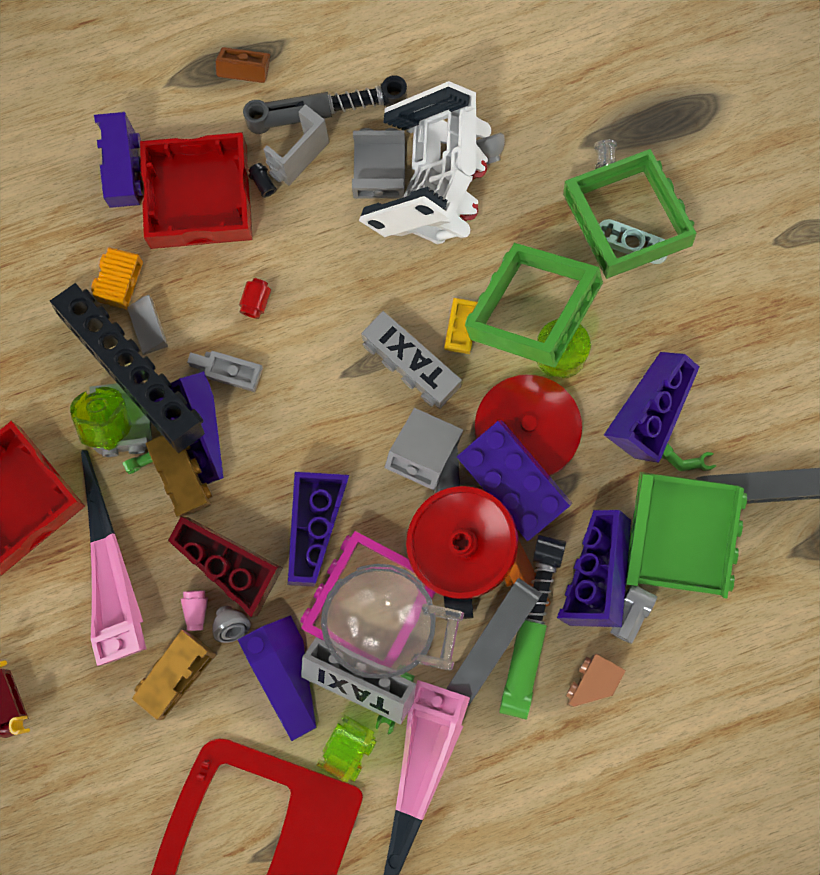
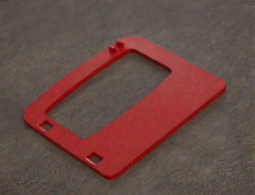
(316, 819)

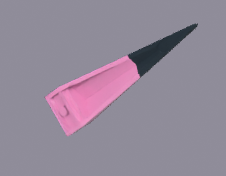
(115, 611)
(429, 742)

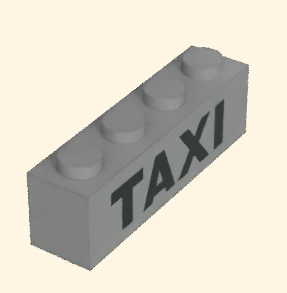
(411, 360)
(386, 696)

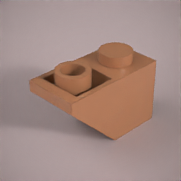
(597, 681)

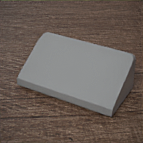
(147, 325)

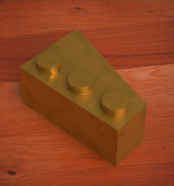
(179, 477)
(173, 675)

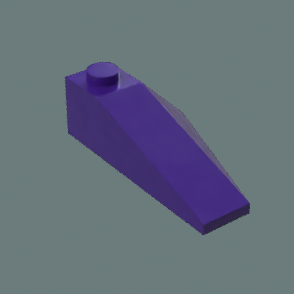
(207, 448)
(276, 660)

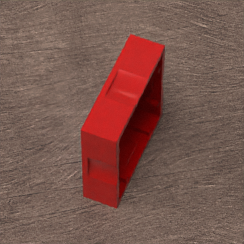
(196, 191)
(32, 497)

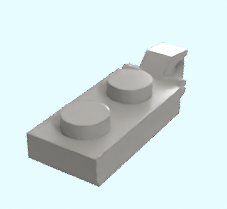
(227, 369)

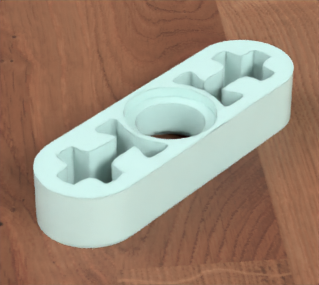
(618, 227)

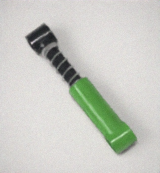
(530, 637)

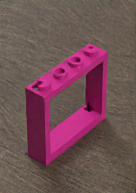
(337, 568)

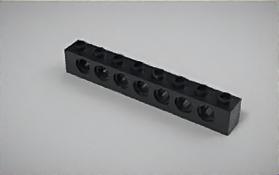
(178, 432)

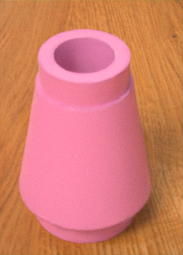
(194, 609)

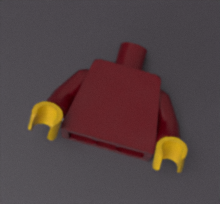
(11, 705)

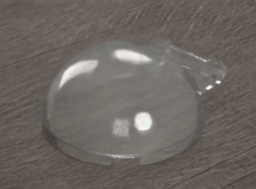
(384, 623)

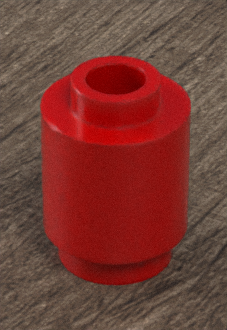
(254, 298)

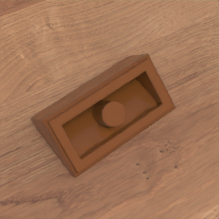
(242, 65)

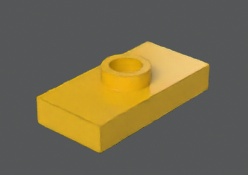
(457, 335)

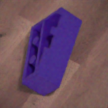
(119, 160)

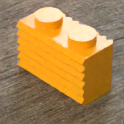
(116, 278)

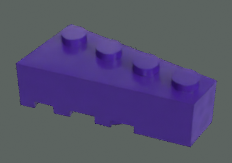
(654, 407)
(312, 521)
(600, 573)

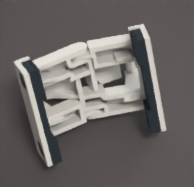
(437, 194)

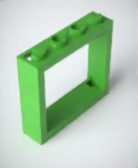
(664, 190)
(566, 325)

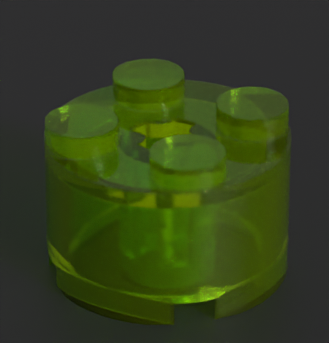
(572, 359)
(101, 418)
(346, 749)

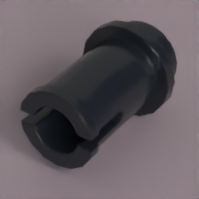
(262, 180)

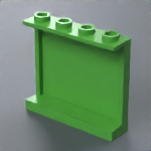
(685, 534)

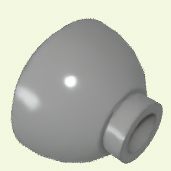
(492, 146)
(230, 625)

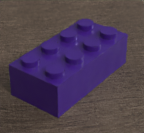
(515, 479)

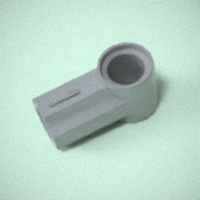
(637, 606)

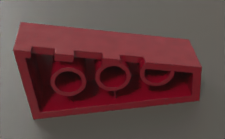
(235, 569)

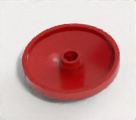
(538, 415)
(462, 542)

